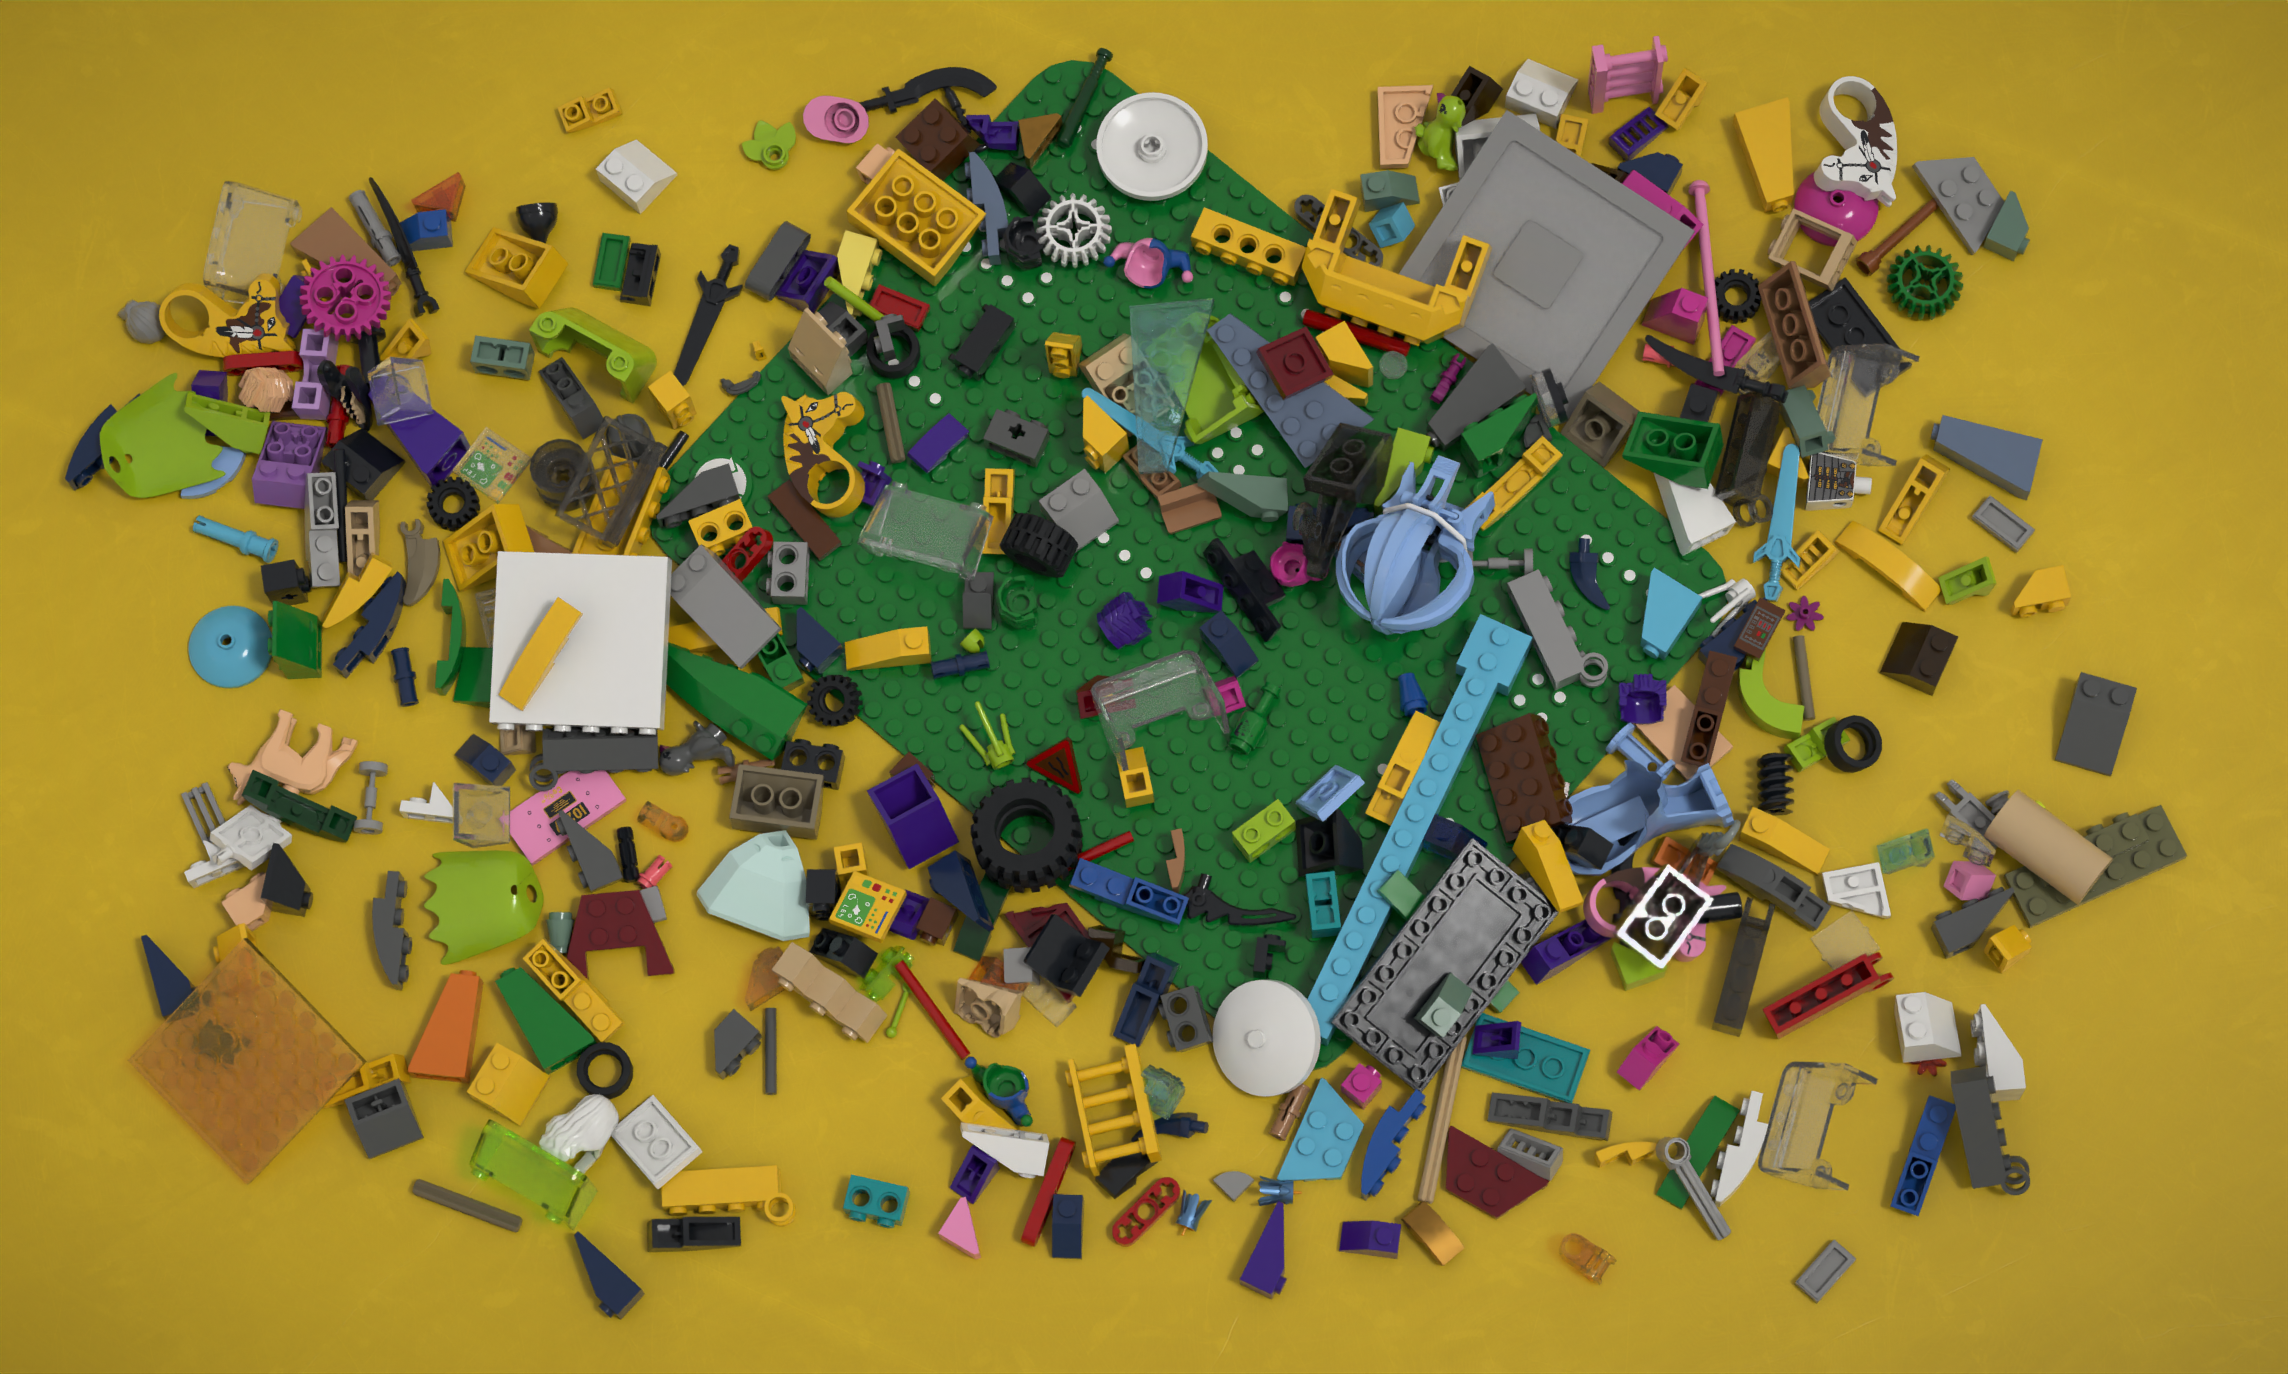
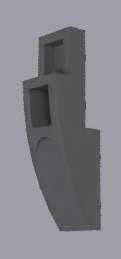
(1774, 884)
(391, 941)

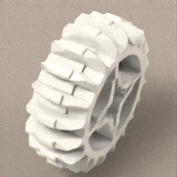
(1084, 230)

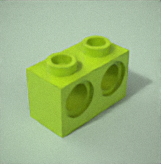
(1263, 830)

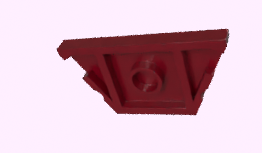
(1030, 923)
(1486, 1176)

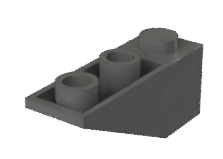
(572, 397)
(705, 493)
(596, 860)
(1962, 929)

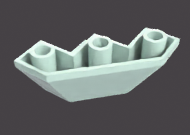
(761, 887)

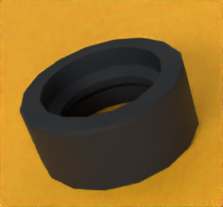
(901, 369)
(1870, 736)
(597, 1050)

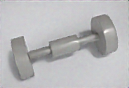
(1504, 563)
(367, 825)

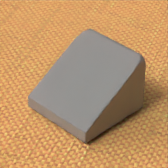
(654, 903)

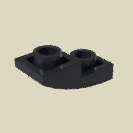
(1122, 1173)

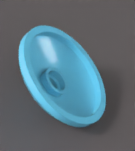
(233, 663)

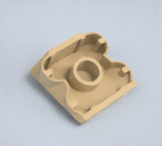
(988, 1005)

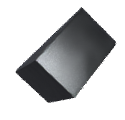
(1022, 188)

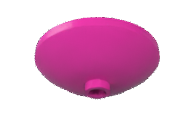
(1850, 215)

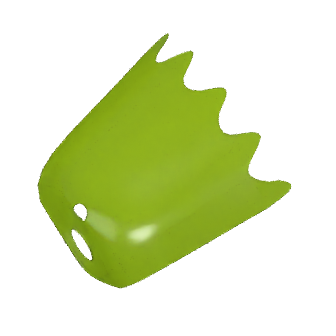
(163, 442)
(477, 901)

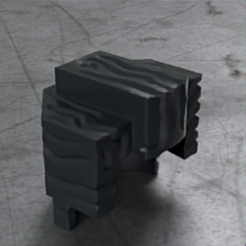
(1023, 244)

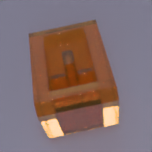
(443, 196)
(991, 971)

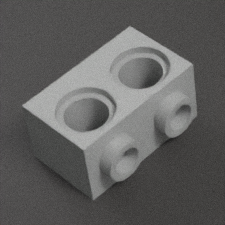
(796, 572)

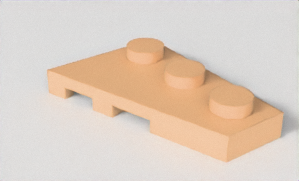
(1398, 113)

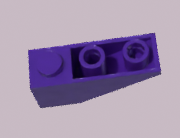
(1561, 951)

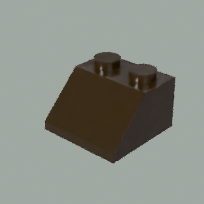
(1919, 656)

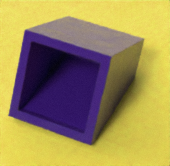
(913, 816)

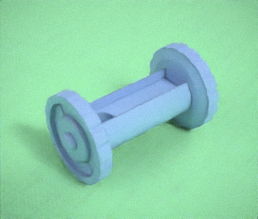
(1637, 752)

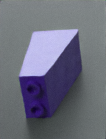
(431, 444)

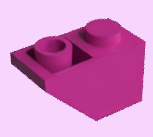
(1647, 1057)

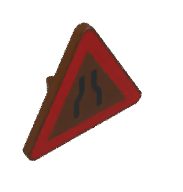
(1058, 764)

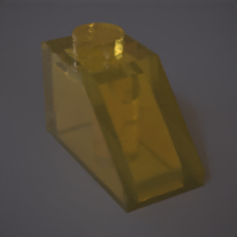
(763, 980)

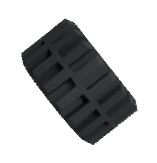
(1039, 545)

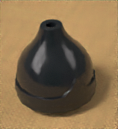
(537, 219)

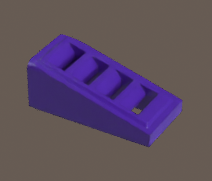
(1622, 148)

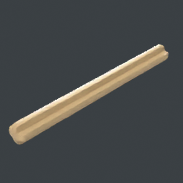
(1441, 1124)

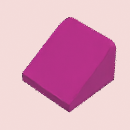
(1231, 693)

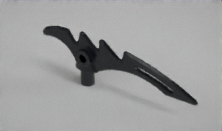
(1204, 900)

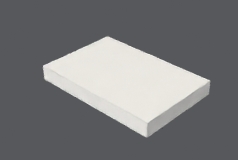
(655, 1142)

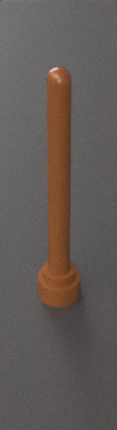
(1869, 261)

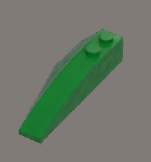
(736, 700)

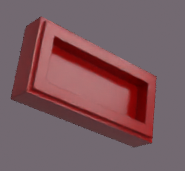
(893, 302)

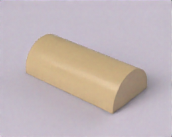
(2047, 846)

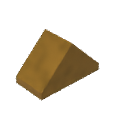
(1038, 134)

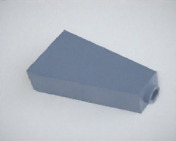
(1990, 452)

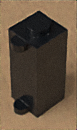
(983, 343)

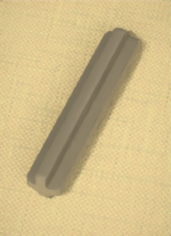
(890, 422)

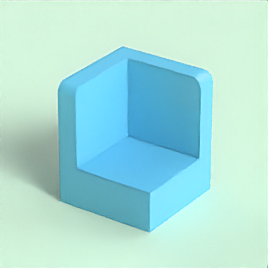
(1392, 225)

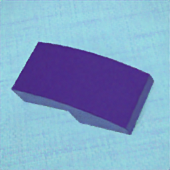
(937, 442)

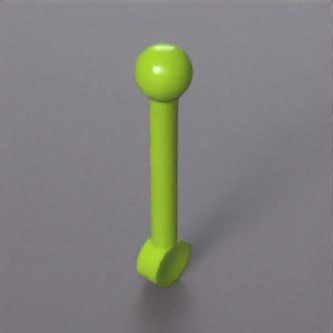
(891, 1032)

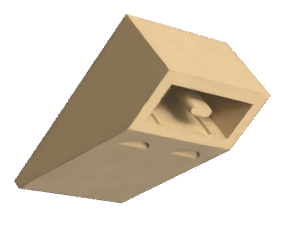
(820, 352)
(1112, 373)

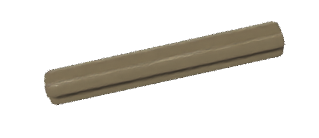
(467, 1205)

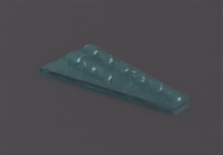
(1164, 359)

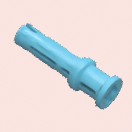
(247, 541)

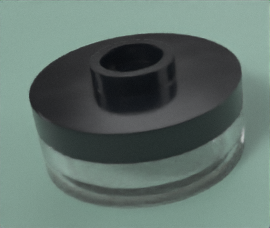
(1550, 398)

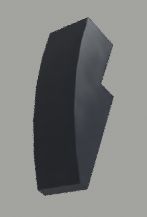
(693, 1234)

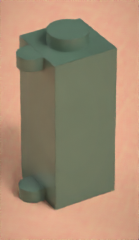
(1804, 422)

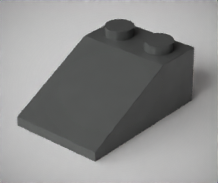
(2095, 724)

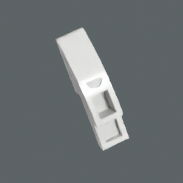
(1738, 1161)

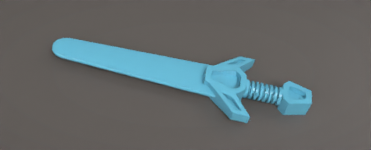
(1128, 421)
(1781, 527)

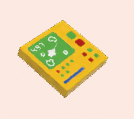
(867, 907)

